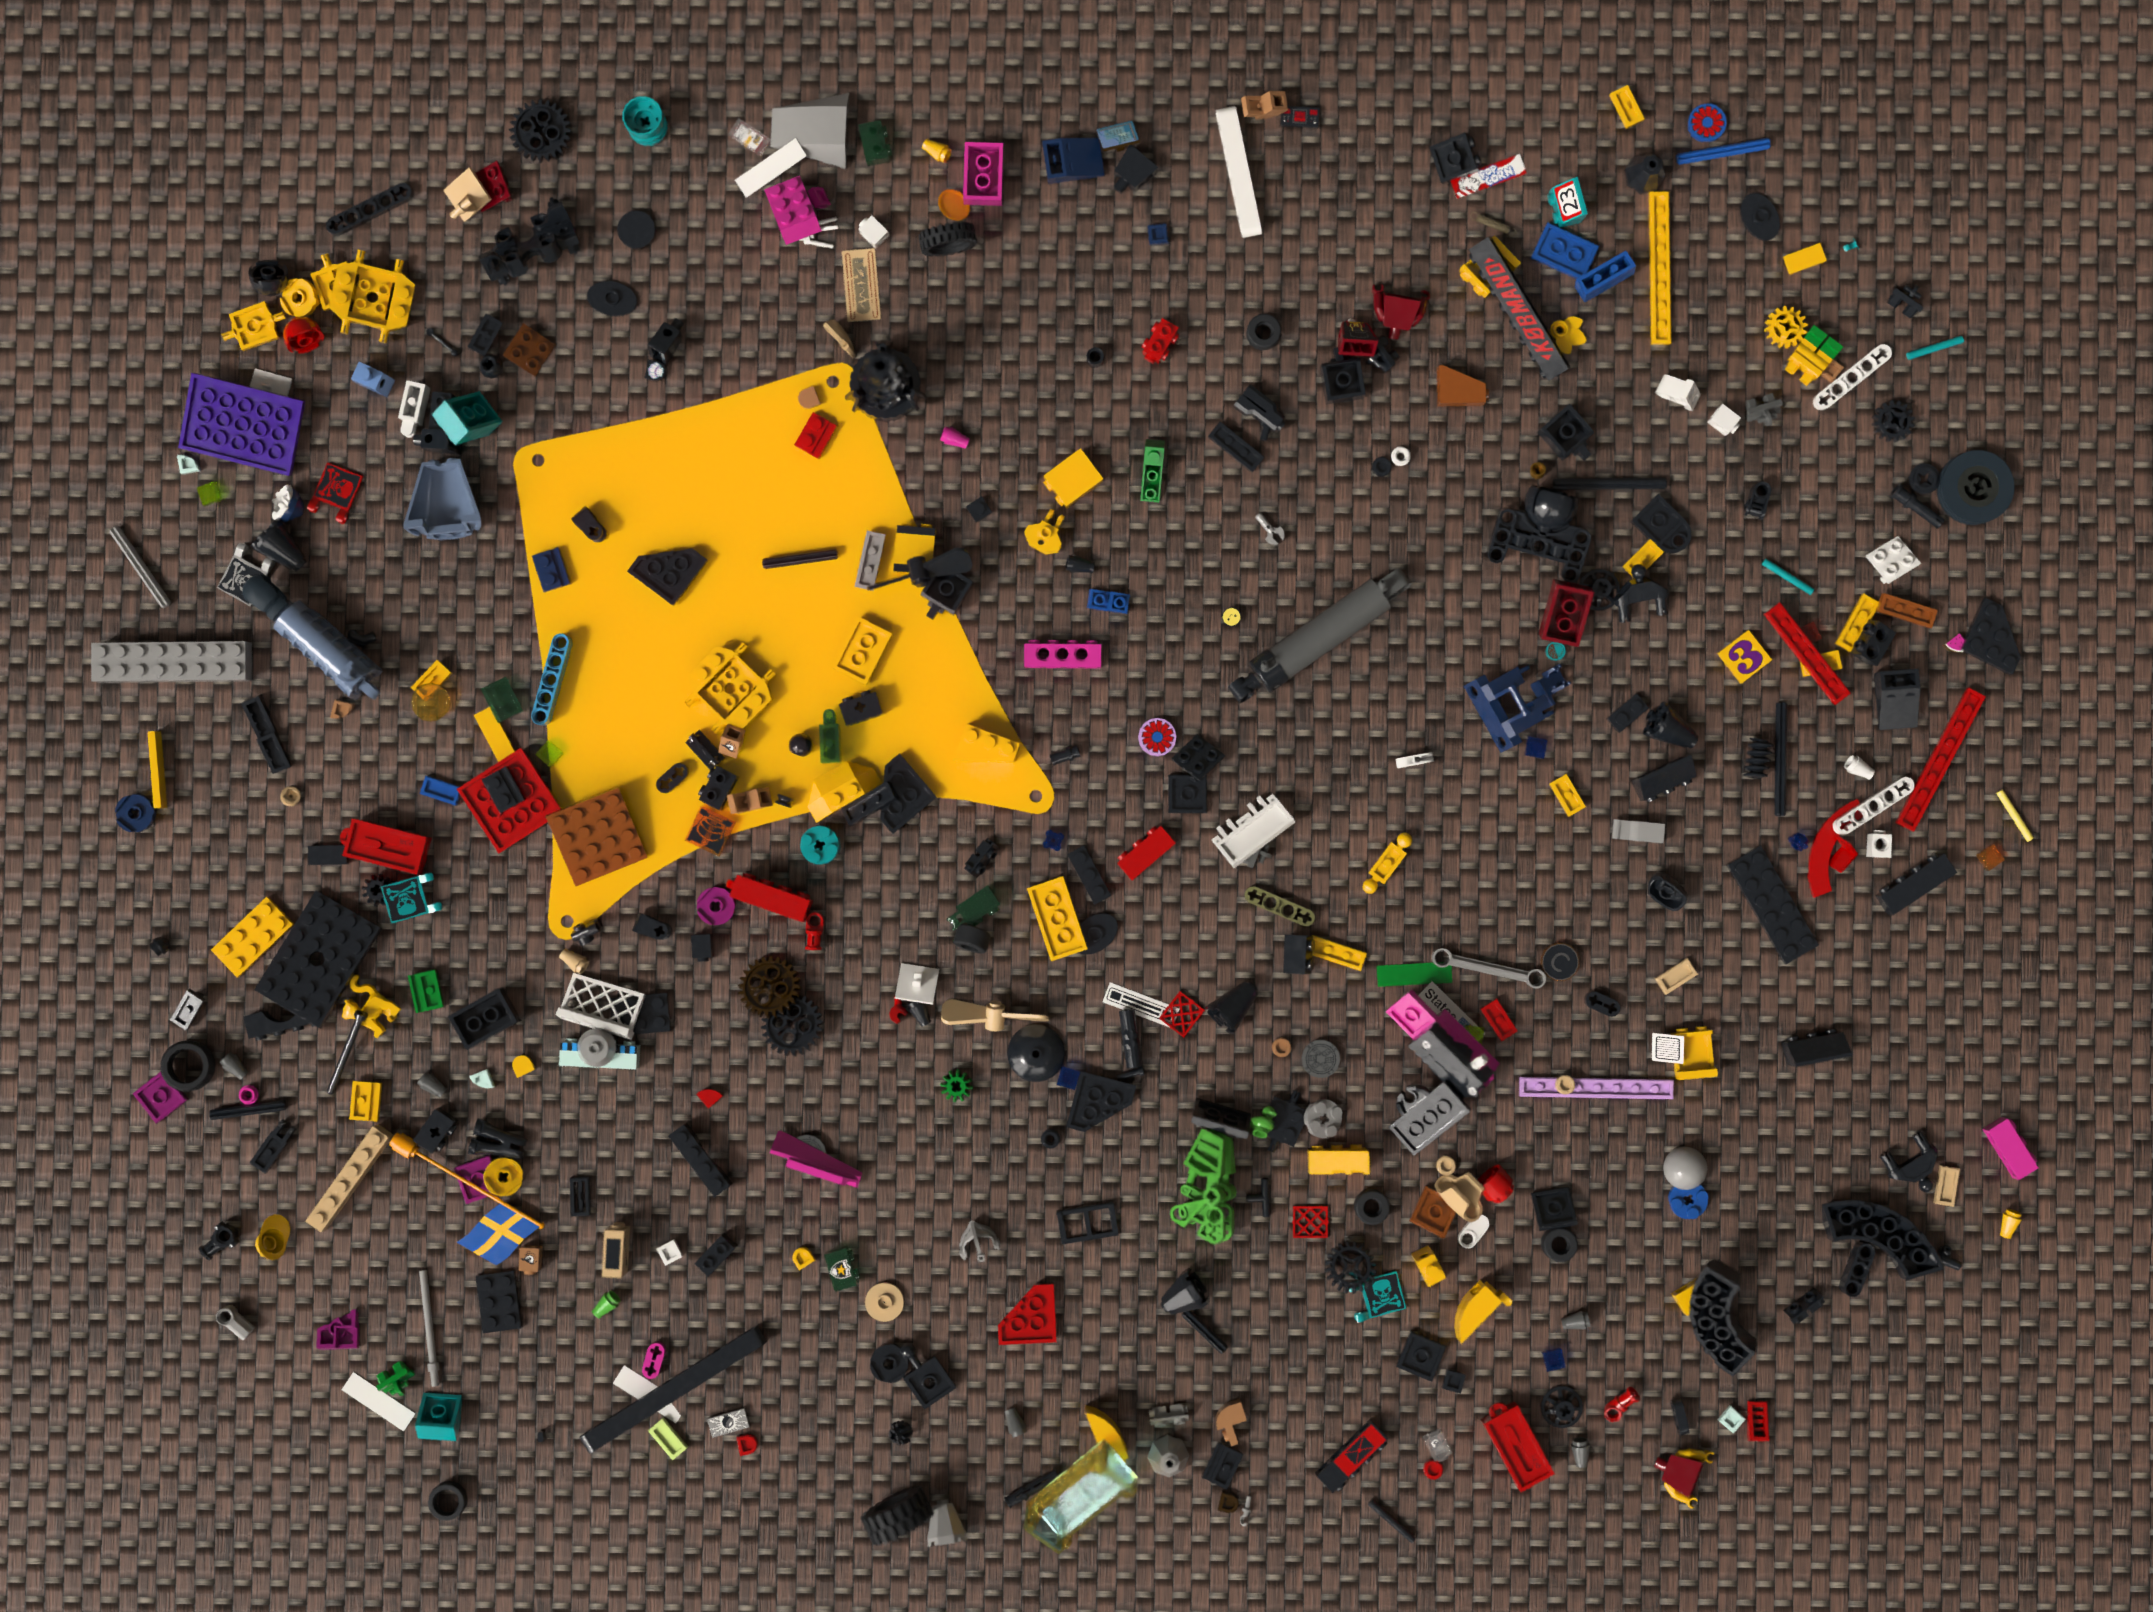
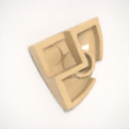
(841, 336)

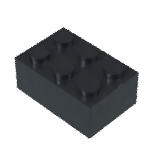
(484, 1018)

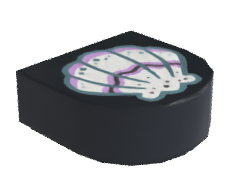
(655, 371)

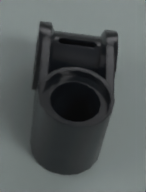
(1757, 502)
(587, 522)
(649, 927)

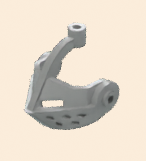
(974, 1231)

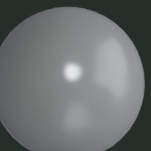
(1685, 1168)

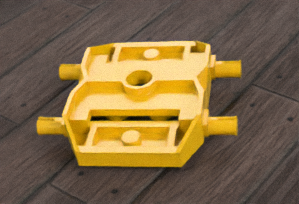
(376, 281)
(715, 695)

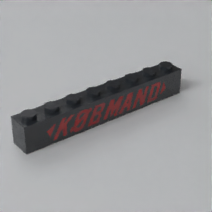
(1519, 308)

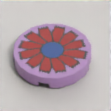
(1157, 737)

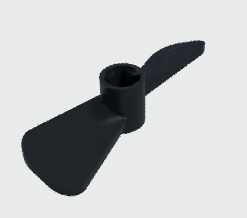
(920, 571)

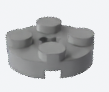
(1333, 1118)

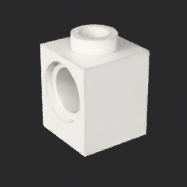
(873, 231)
(1724, 420)
(1873, 851)

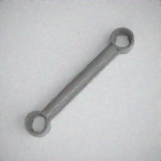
(1489, 968)

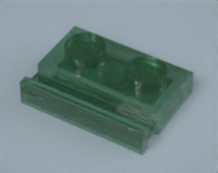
(502, 700)

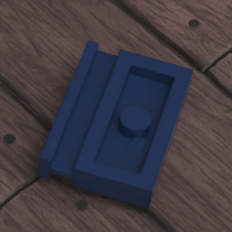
(551, 570)

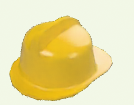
(273, 1237)

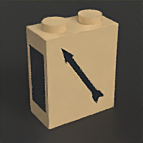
(616, 1250)

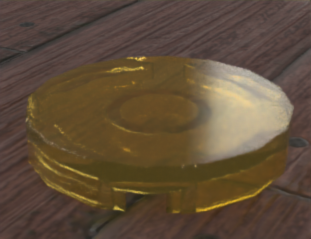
(430, 702)

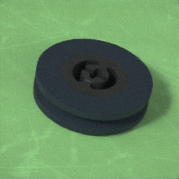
(1995, 488)

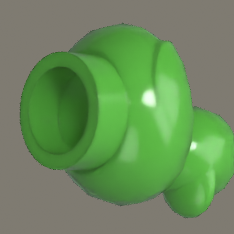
(1263, 1124)

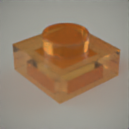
(1990, 857)

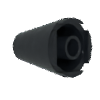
(1233, 1006)

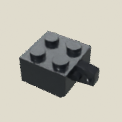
(1342, 379)
(1567, 434)
(946, 593)

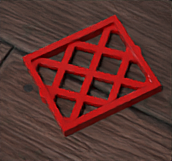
(1192, 1022)
(1310, 1235)

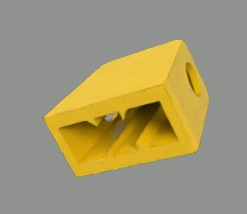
(1428, 1266)

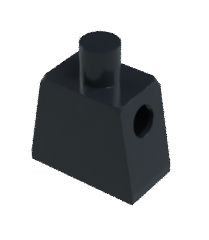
(1133, 170)
(666, 341)
(437, 442)

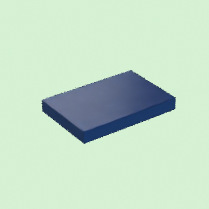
(1564, 251)

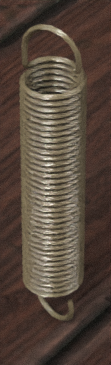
(1493, 223)

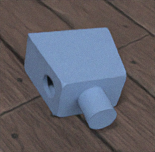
(371, 379)

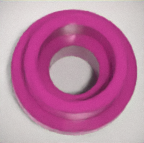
(243, 1094)

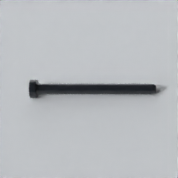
(360, 1016)

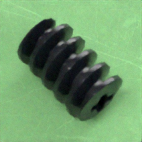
(1758, 759)

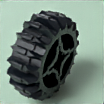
(1356, 1273)

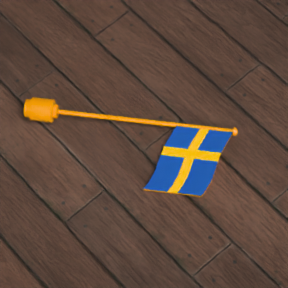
(498, 1230)

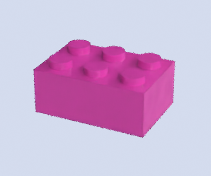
(983, 173)
(792, 210)

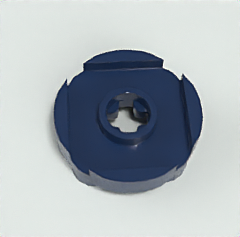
(124, 815)

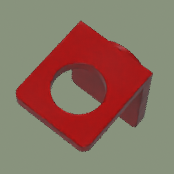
(1843, 856)

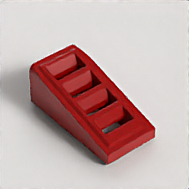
(1750, 1429)

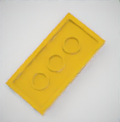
(1057, 918)
(252, 937)

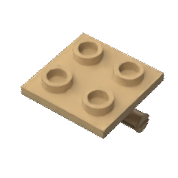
(467, 195)

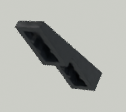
(266, 733)

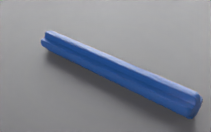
(1723, 151)

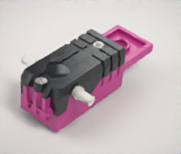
(1444, 1045)

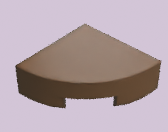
(341, 709)

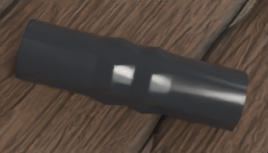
(1130, 1038)

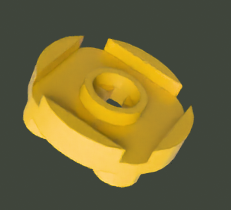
(309, 298)
(513, 1181)

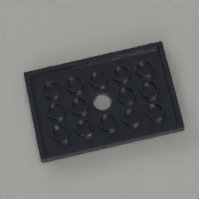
(312, 989)

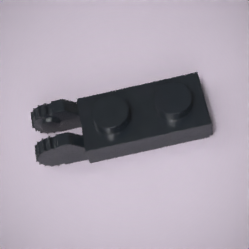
(272, 1148)

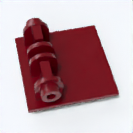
(495, 184)

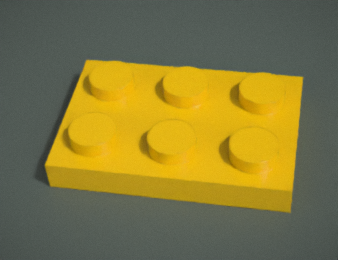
(862, 650)

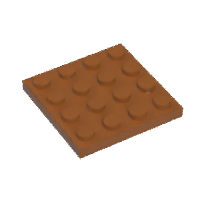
(596, 836)

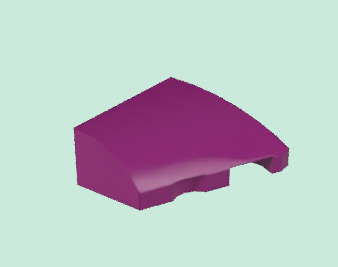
(340, 1334)

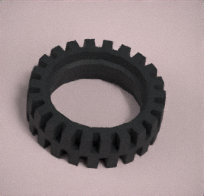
(947, 239)

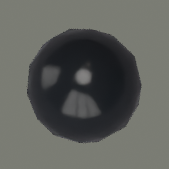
(491, 366)
(800, 745)

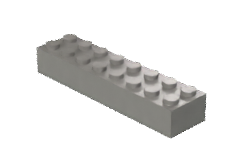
(171, 662)

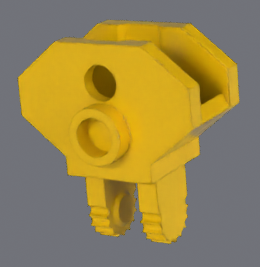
(1045, 532)

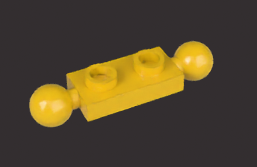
(1387, 863)

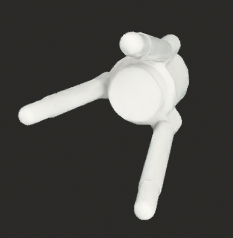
(807, 240)

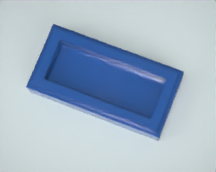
(440, 790)

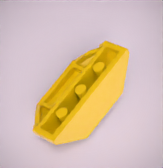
(840, 788)

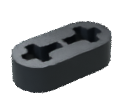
(675, 781)
(1600, 1008)
(1679, 1416)

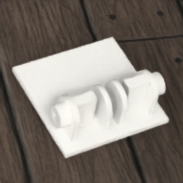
(1893, 560)

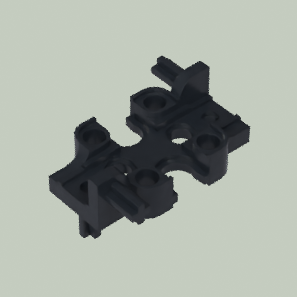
(551, 236)

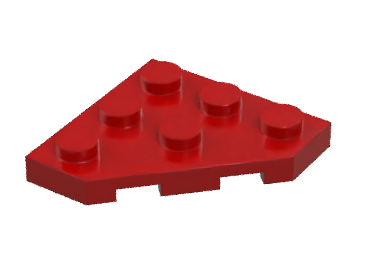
(1031, 1318)

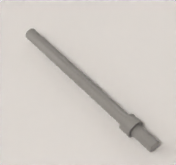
(433, 1365)

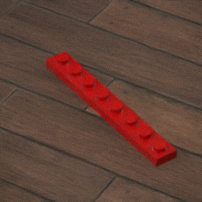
(1940, 759)

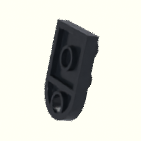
(1661, 524)

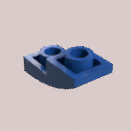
(1108, 601)

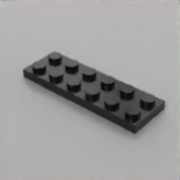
(1772, 905)

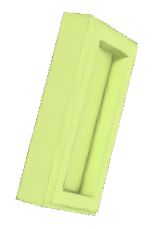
(668, 1438)

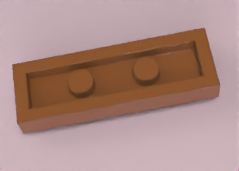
(1906, 610)

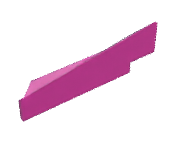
(813, 1161)

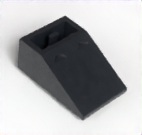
(1897, 698)

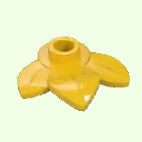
(1571, 334)

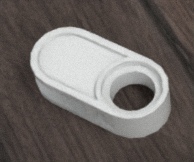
(1414, 760)
(1476, 1229)

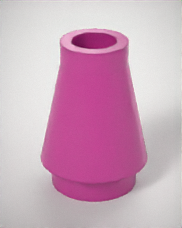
(953, 437)

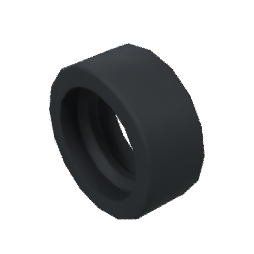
(440, 1514)

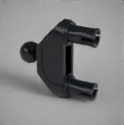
(1640, 590)
(1915, 1168)

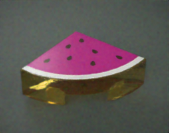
(1955, 644)

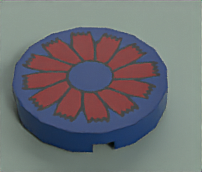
(1706, 123)

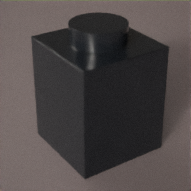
(702, 947)

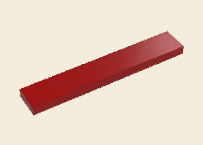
(1807, 653)

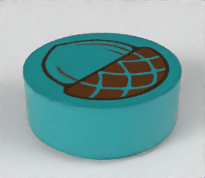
(1555, 651)

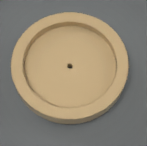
(893, 1301)

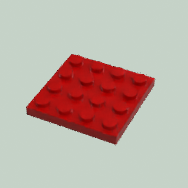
(522, 819)

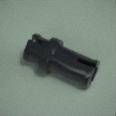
(1065, 755)

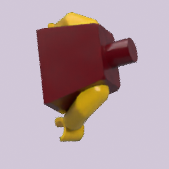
(1683, 1473)

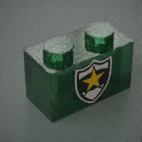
(842, 1268)

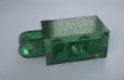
(830, 739)
(975, 908)

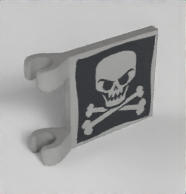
(240, 571)

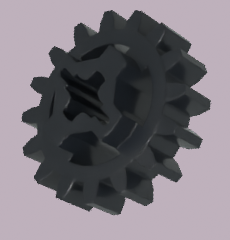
(1888, 414)

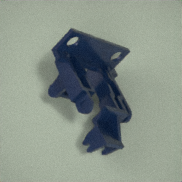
(1531, 713)

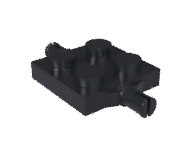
(1287, 1122)

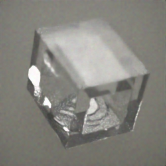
(1437, 1445)

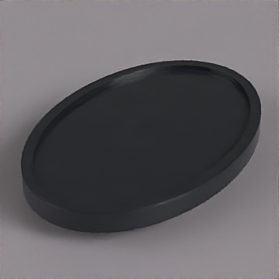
(1760, 217)
(612, 298)
(1098, 932)

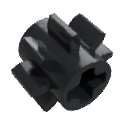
(900, 1432)

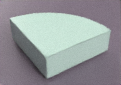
(187, 465)
(483, 1079)

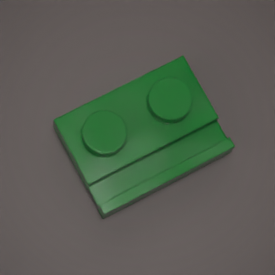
(426, 991)

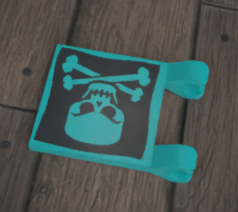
(406, 898)
(1381, 1297)

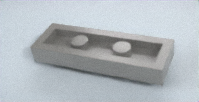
(870, 560)

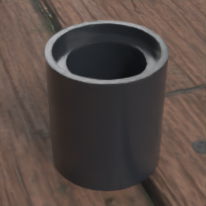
(1098, 351)

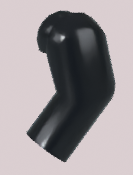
(1946, 1258)

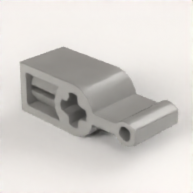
(1638, 831)

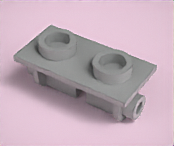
(1175, 1416)

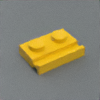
(365, 1101)

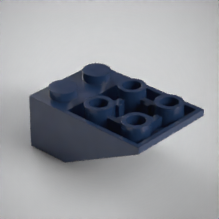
(1072, 159)

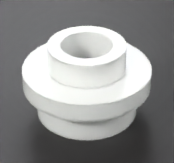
(1402, 450)

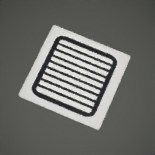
(1668, 1048)

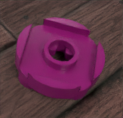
(715, 917)

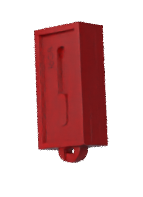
(385, 846)
(769, 897)
(1516, 1445)

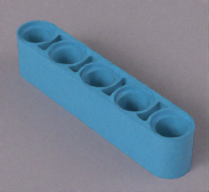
(545, 687)

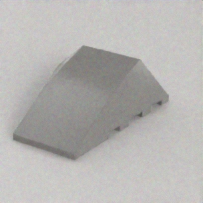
(817, 127)

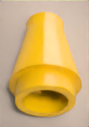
(939, 151)
(2010, 1222)

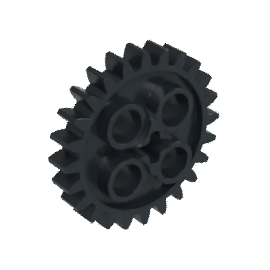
(526, 139)
(801, 1039)

